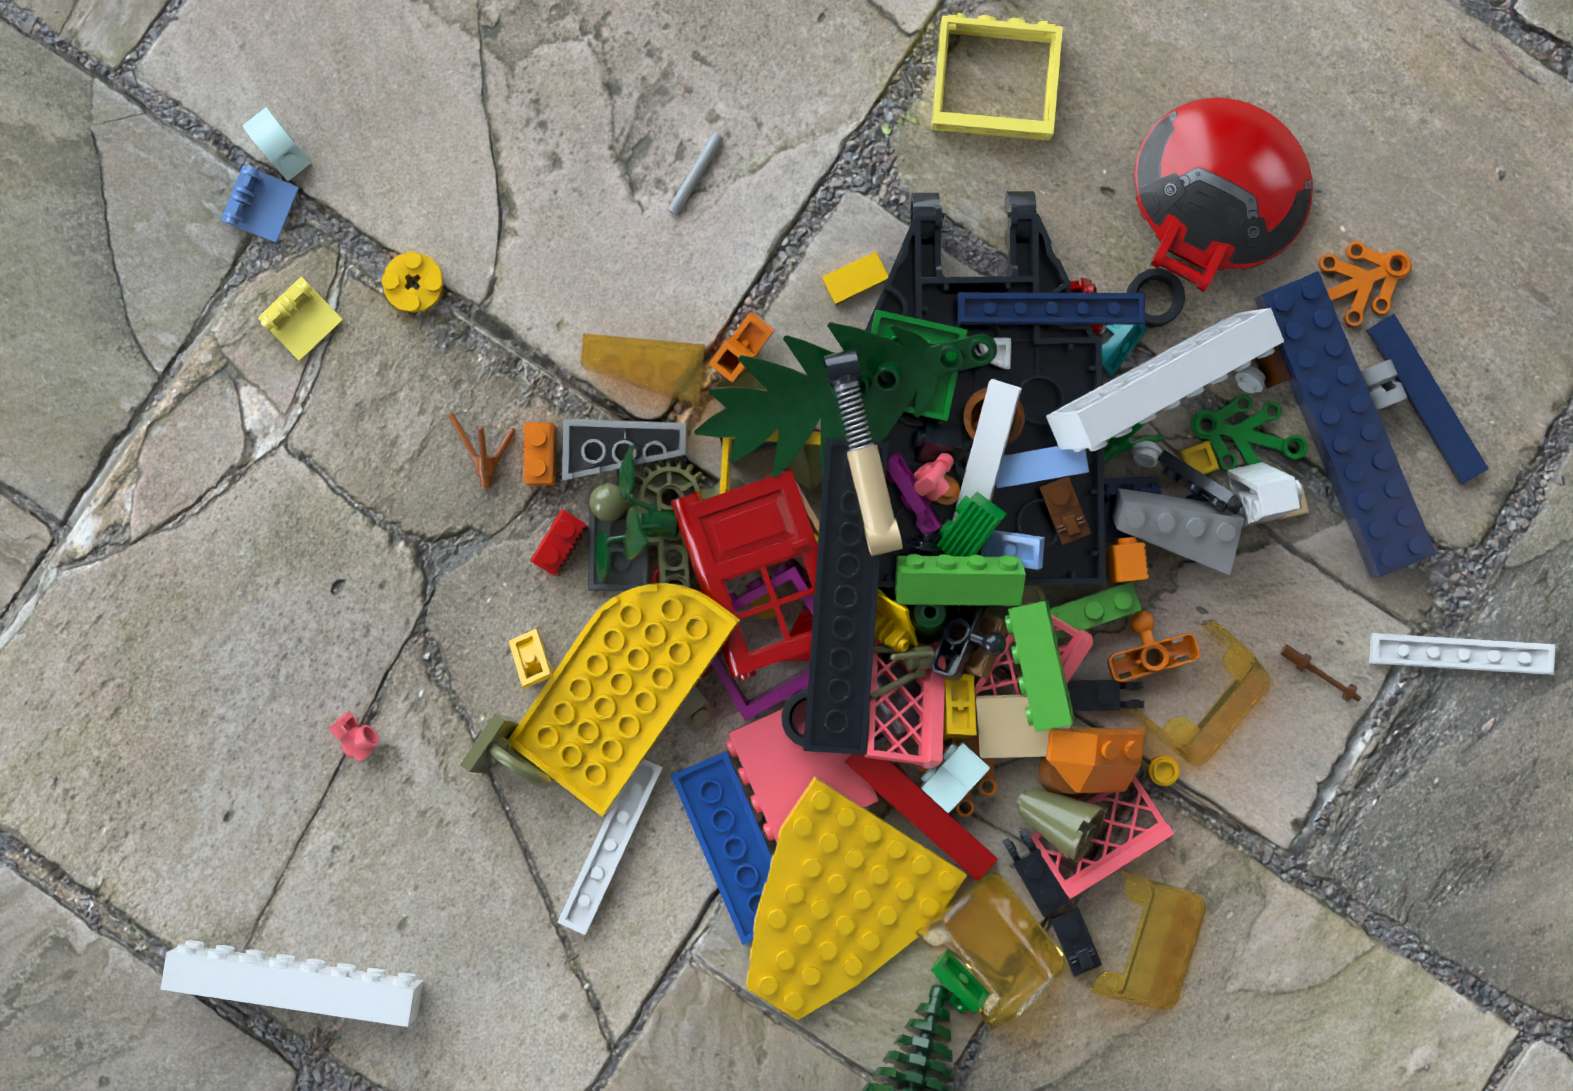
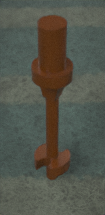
(1303, 661)

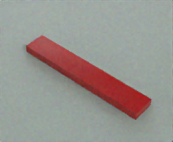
(924, 813)

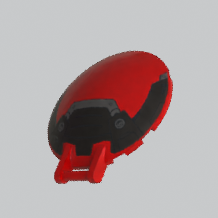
(1221, 187)

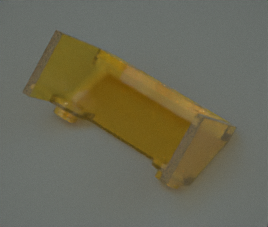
(1201, 741)

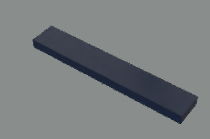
(1051, 308)
(1428, 400)

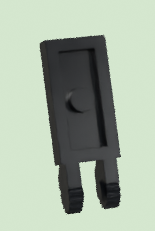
(1101, 695)
(1037, 876)

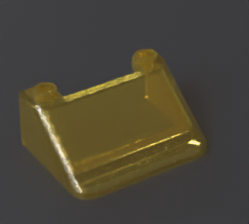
(999, 946)
(1159, 947)

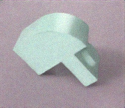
(276, 144)

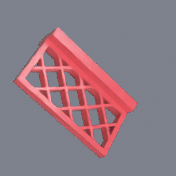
(1071, 657)
(930, 712)
(1121, 855)

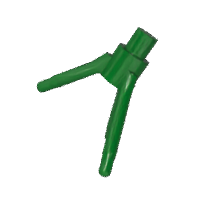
(1121, 444)

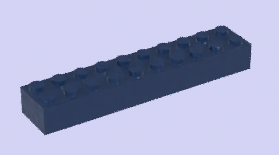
(1347, 428)

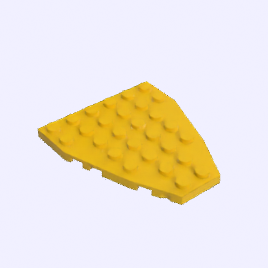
(839, 901)

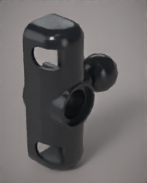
(960, 650)

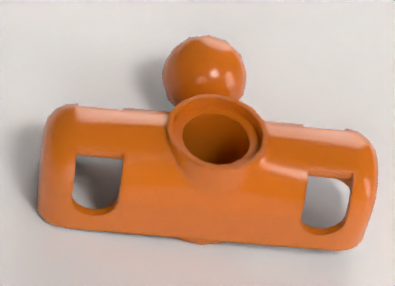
(1135, 658)

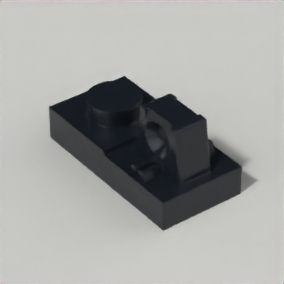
(1075, 941)

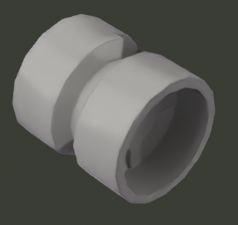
(1382, 384)

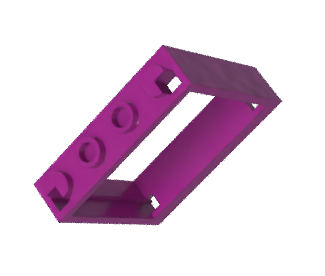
(790, 685)

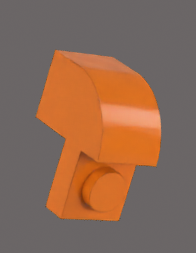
(746, 341)

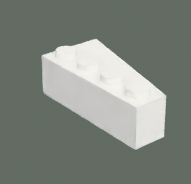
(1264, 492)

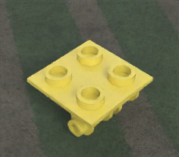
(300, 318)

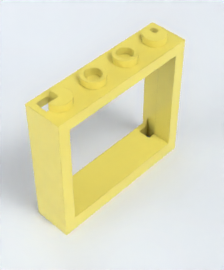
(989, 125)

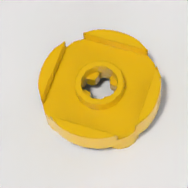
(395, 281)

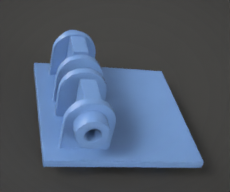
(259, 203)

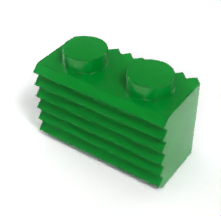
(971, 527)

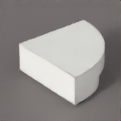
(1003, 355)

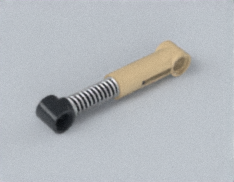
(864, 457)

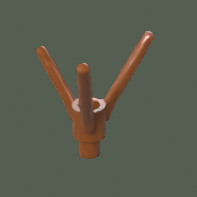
(484, 464)

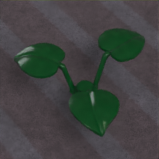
(635, 540)

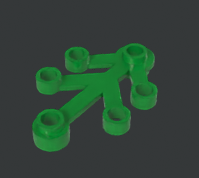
(1243, 434)

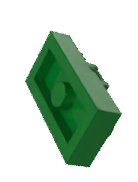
(966, 988)

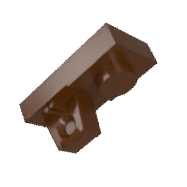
(1065, 510)

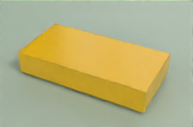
(855, 278)

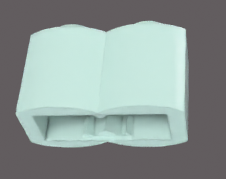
(953, 776)

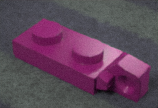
(899, 473)

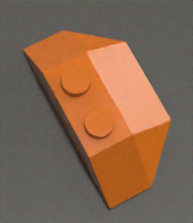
(1096, 757)

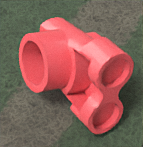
(931, 477)
(355, 740)

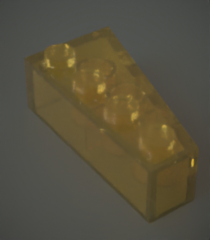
(650, 364)

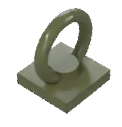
(494, 747)

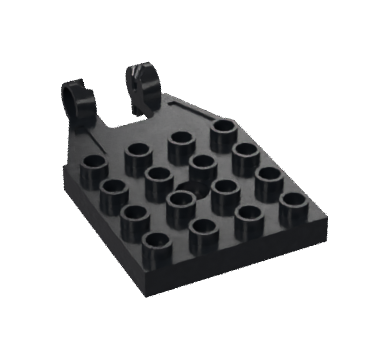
(1046, 361)

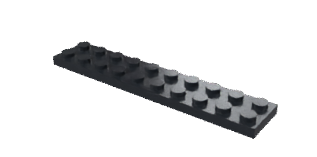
(841, 613)

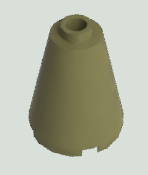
(1062, 820)

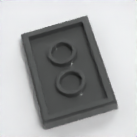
(622, 573)

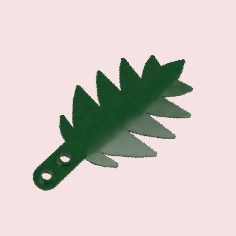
(799, 400)

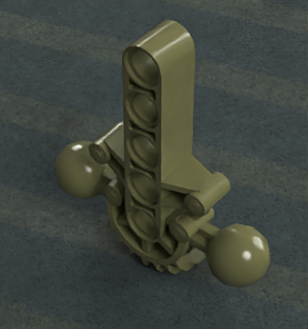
(608, 506)

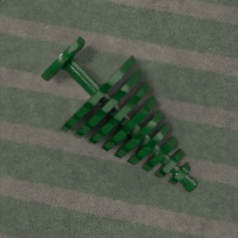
(917, 1067)

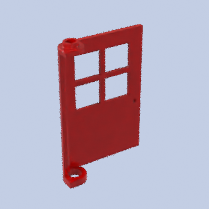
(745, 534)

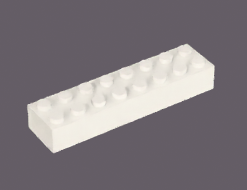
(1165, 380)
(292, 984)

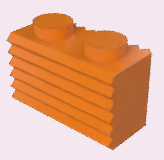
(539, 454)
(1127, 561)

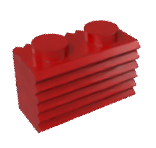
(559, 543)

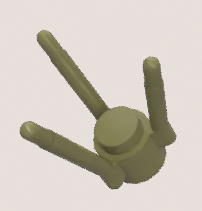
(915, 659)

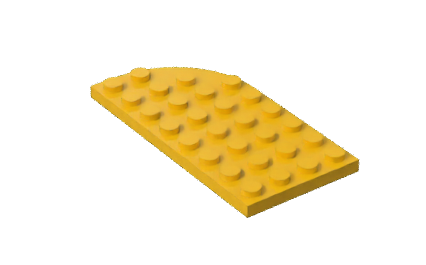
(621, 688)

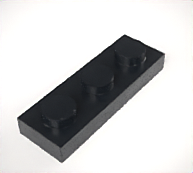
(1199, 483)

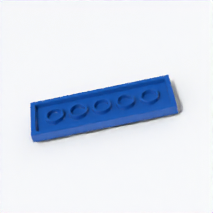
(727, 836)

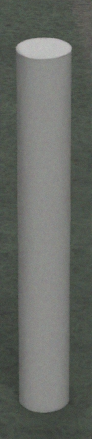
(695, 174)

